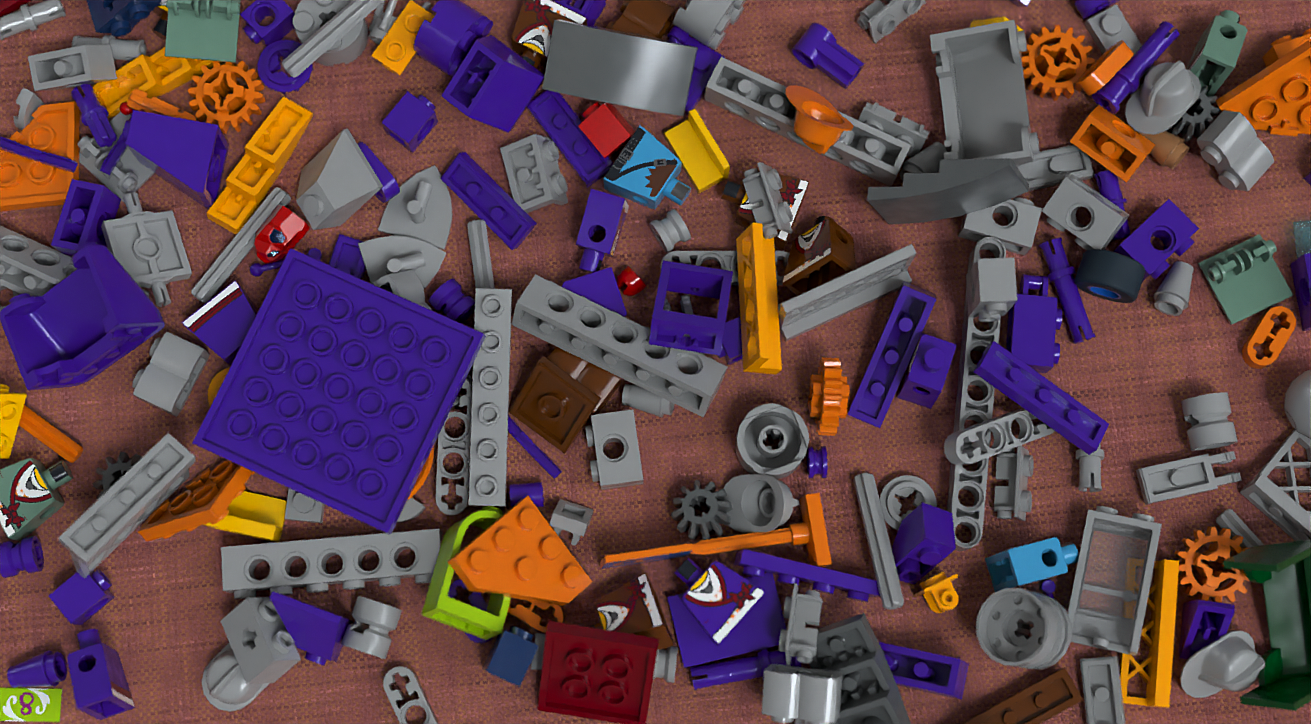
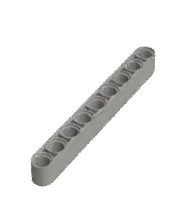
(973, 410)

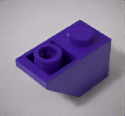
(922, 542)

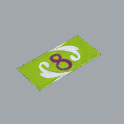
(30, 704)

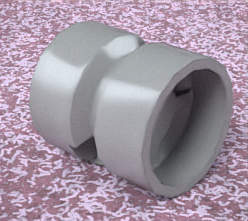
(1209, 421)
(371, 627)

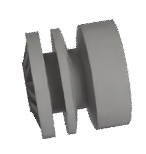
(1005, 627)

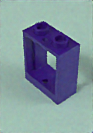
(704, 332)

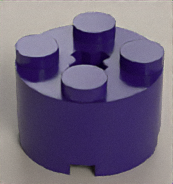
(450, 34)

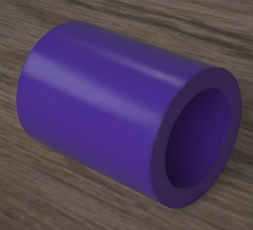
(533, 490)

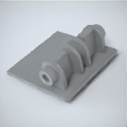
(128, 173)

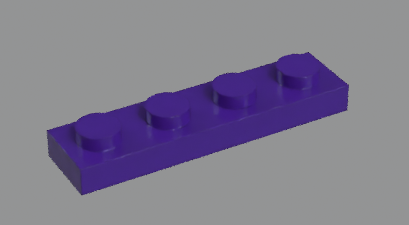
(1041, 398)
(792, 572)

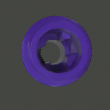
(39, 671)

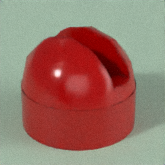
(632, 280)

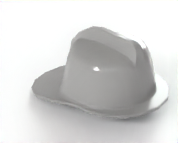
(1162, 98)
(758, 503)
(1222, 665)
(225, 684)

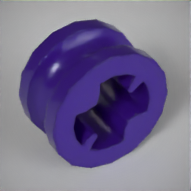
(817, 462)

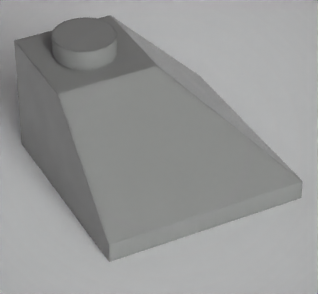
(336, 183)

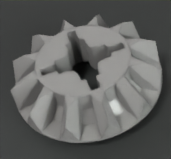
(903, 487)

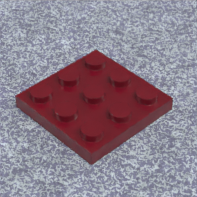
(597, 673)

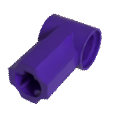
(819, 50)

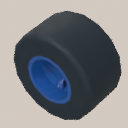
(1110, 275)

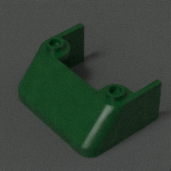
(1287, 593)

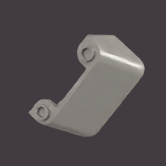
(984, 93)

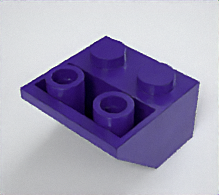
(493, 84)

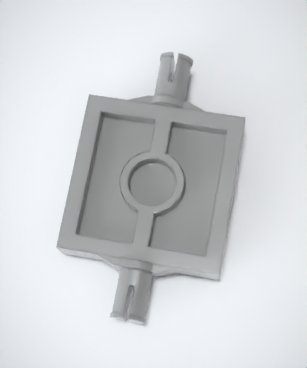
(148, 247)

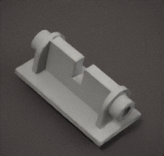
(884, 18)
(906, 130)
(765, 187)
(1014, 497)
(798, 640)

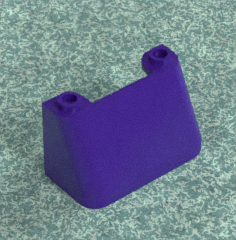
(79, 322)

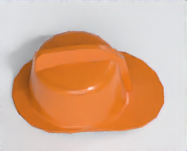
(816, 119)

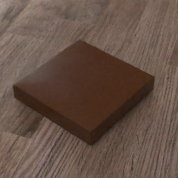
(554, 405)

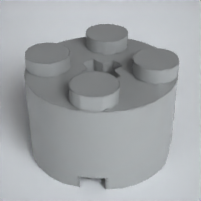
(313, 14)
(708, 19)
(780, 424)

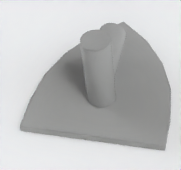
(420, 209)
(399, 254)

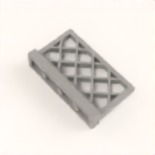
(845, 293)
(1273, 500)
(127, 504)

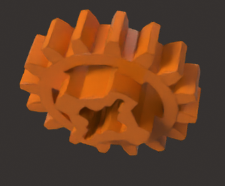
(1042, 57)
(217, 84)
(828, 396)
(1209, 578)

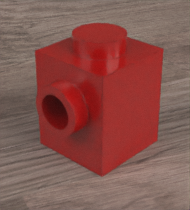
(606, 128)

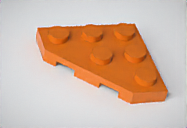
(1276, 96)
(32, 183)
(201, 504)
(521, 559)

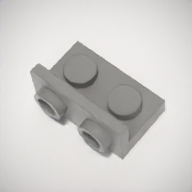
(534, 173)

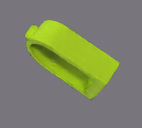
(454, 612)

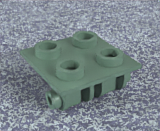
(203, 29)
(1246, 278)

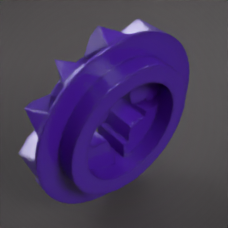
(269, 64)

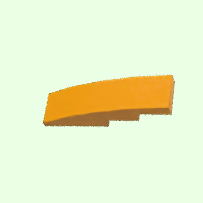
(149, 74)
(260, 166)

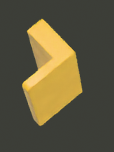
(698, 152)
(254, 517)

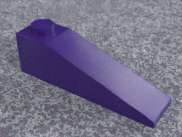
(892, 354)
(926, 670)

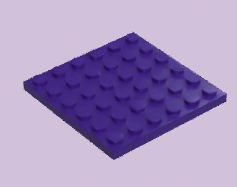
(340, 390)

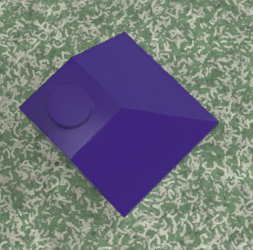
(311, 628)

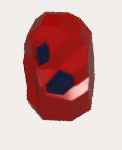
(278, 234)

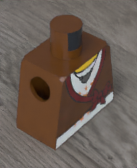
(535, 26)
(792, 192)
(819, 256)
(634, 611)

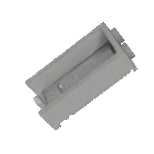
(1113, 580)

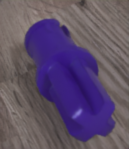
(94, 116)
(1109, 188)

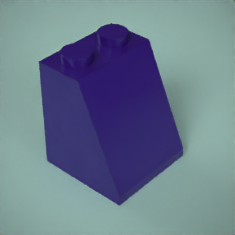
(180, 152)

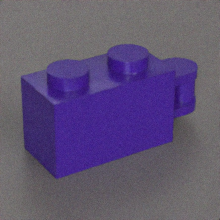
(1033, 325)

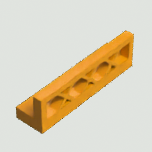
(758, 302)
(1160, 640)

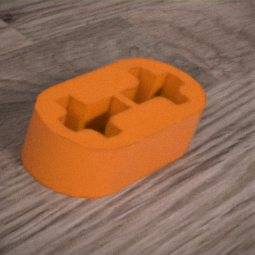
(1105, 68)
(1275, 341)
(532, 619)

